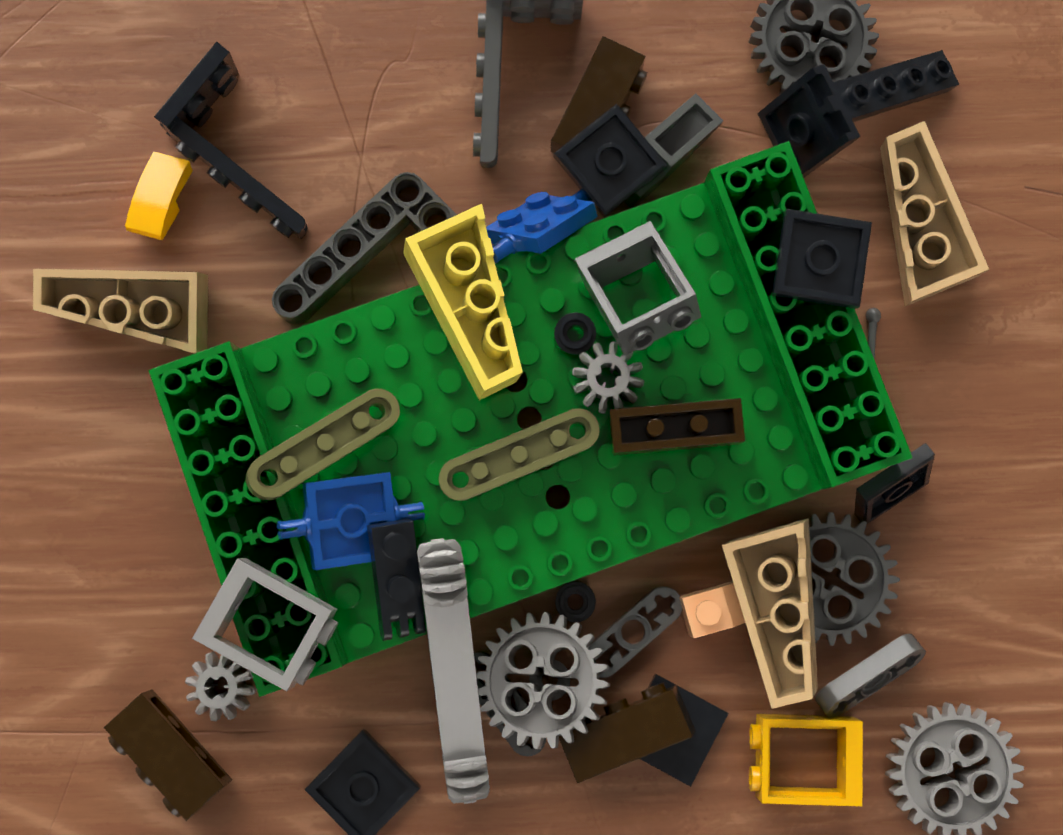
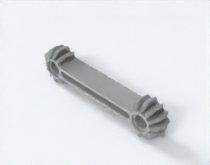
(453, 669)

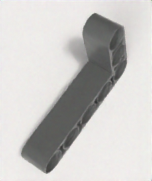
(372, 243)

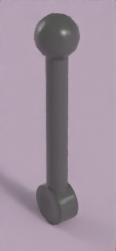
(873, 316)

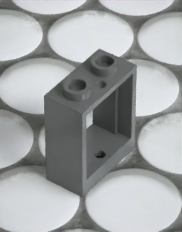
(638, 250)

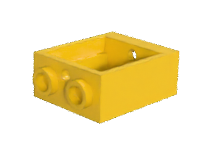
(849, 761)

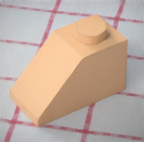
(711, 610)

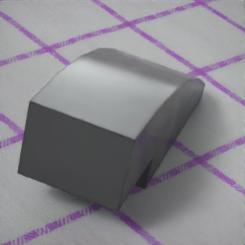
(678, 139)

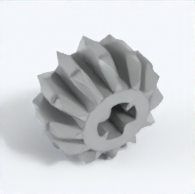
(594, 372)
(205, 691)

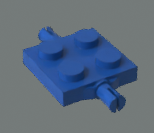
(539, 223)
(339, 515)

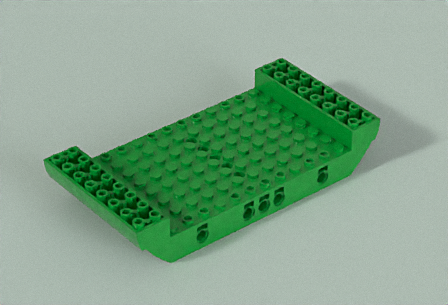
(799, 366)

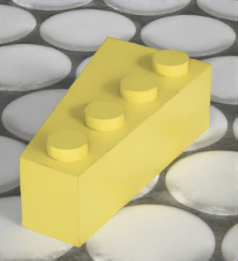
(464, 291)

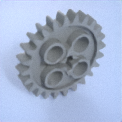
(539, 717)
(964, 807)

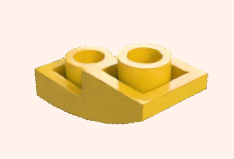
(155, 196)

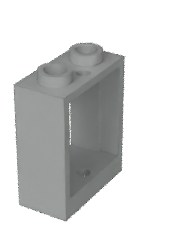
(227, 603)

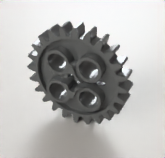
(788, 70)
(850, 545)

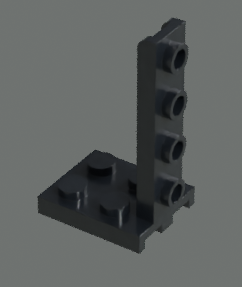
(192, 106)
(821, 113)

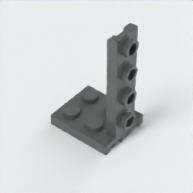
(489, 63)

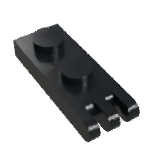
(396, 577)

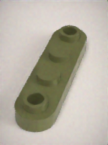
(322, 444)
(519, 454)

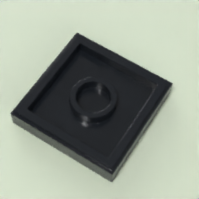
(610, 160)
(821, 259)
(894, 485)
(686, 757)
(363, 786)

